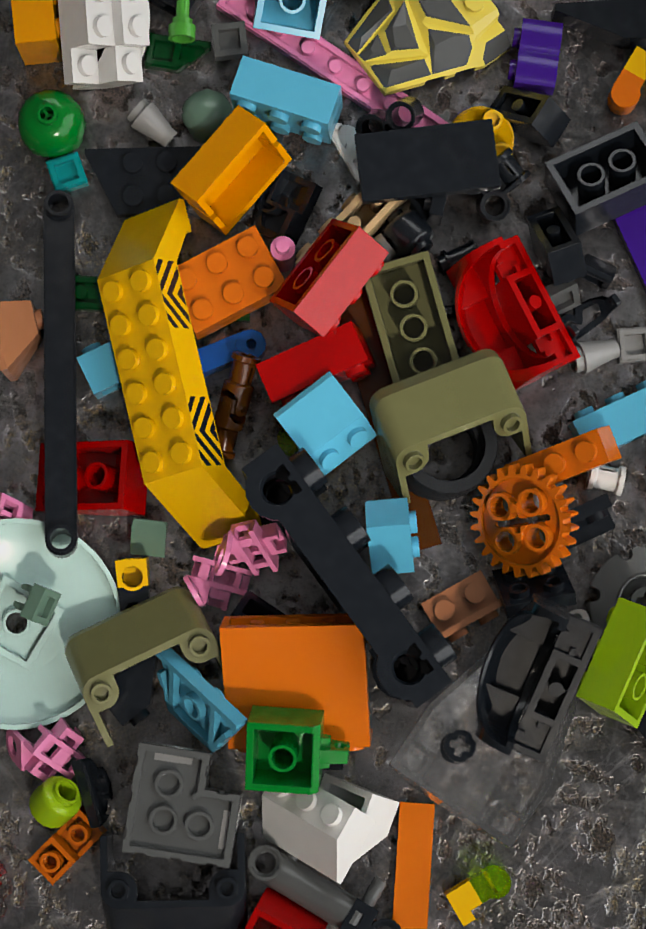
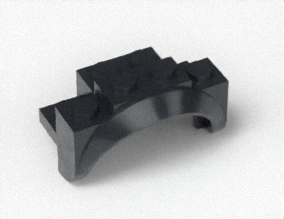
(532, 675)

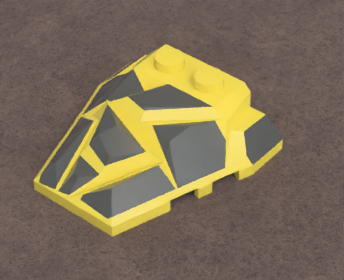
(423, 40)

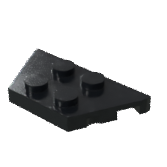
(139, 176)

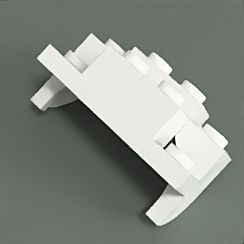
(108, 24)

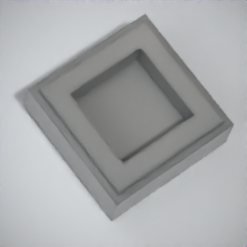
(631, 345)

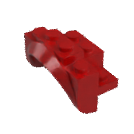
(510, 313)

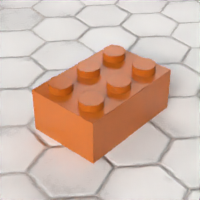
(229, 281)

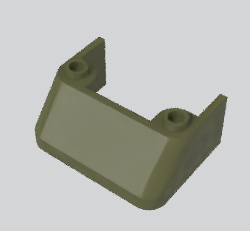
(441, 405)
(132, 638)

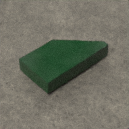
(171, 56)

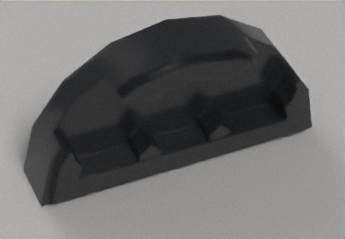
(94, 790)

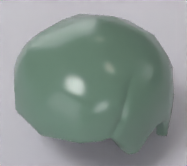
(205, 113)

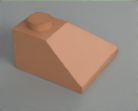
(18, 336)

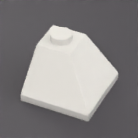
(371, 803)

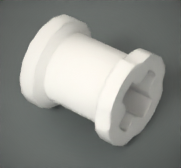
(606, 479)

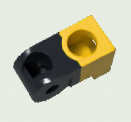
(132, 581)

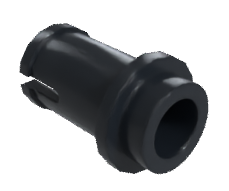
(448, 259)

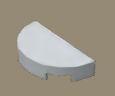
(345, 145)

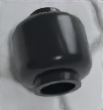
(408, 233)

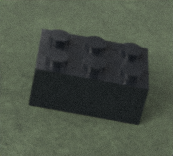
(600, 178)

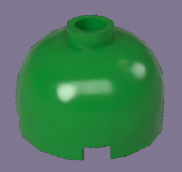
(51, 123)

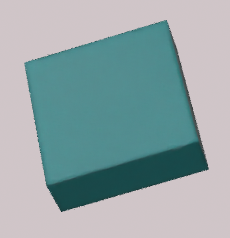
(67, 173)

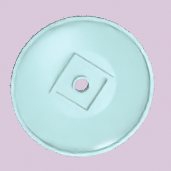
(33, 664)

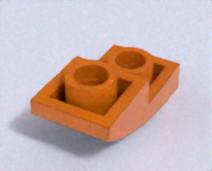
(66, 847)

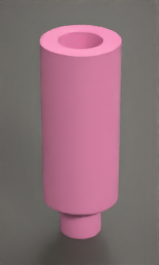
(283, 253)

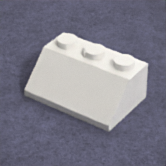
(316, 829)

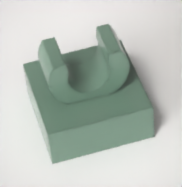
(39, 603)

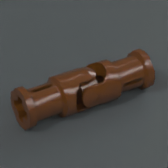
(232, 410)

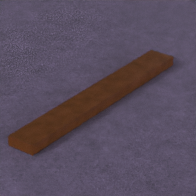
(361, 315)

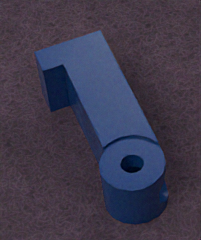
(218, 357)

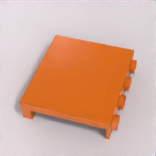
(299, 665)

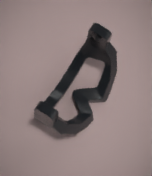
(606, 306)

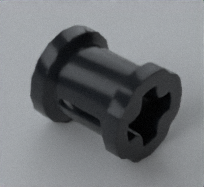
(466, 741)

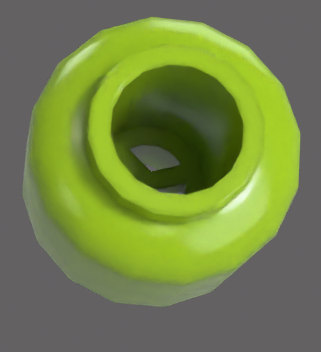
(55, 802)

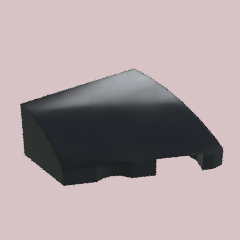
(286, 206)

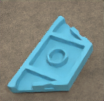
(197, 702)

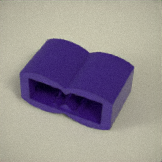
(536, 56)

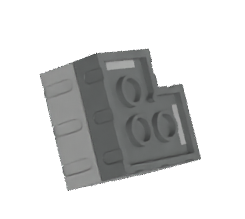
(177, 811)

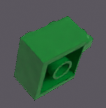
(289, 750)

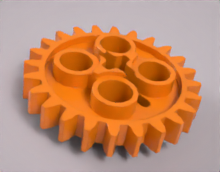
(529, 553)

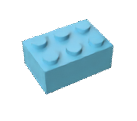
(288, 100)

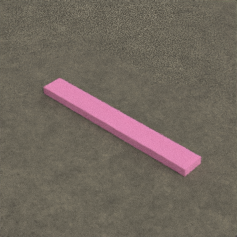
(325, 63)

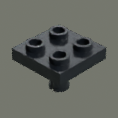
(517, 592)

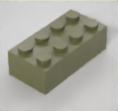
(410, 316)

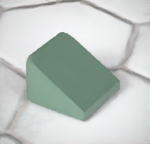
(148, 537)

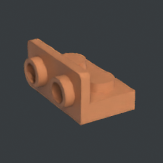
(462, 605)

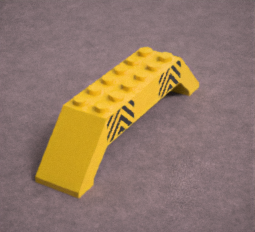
(165, 377)

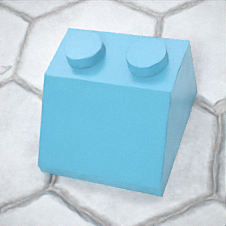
(290, 16)
(325, 423)

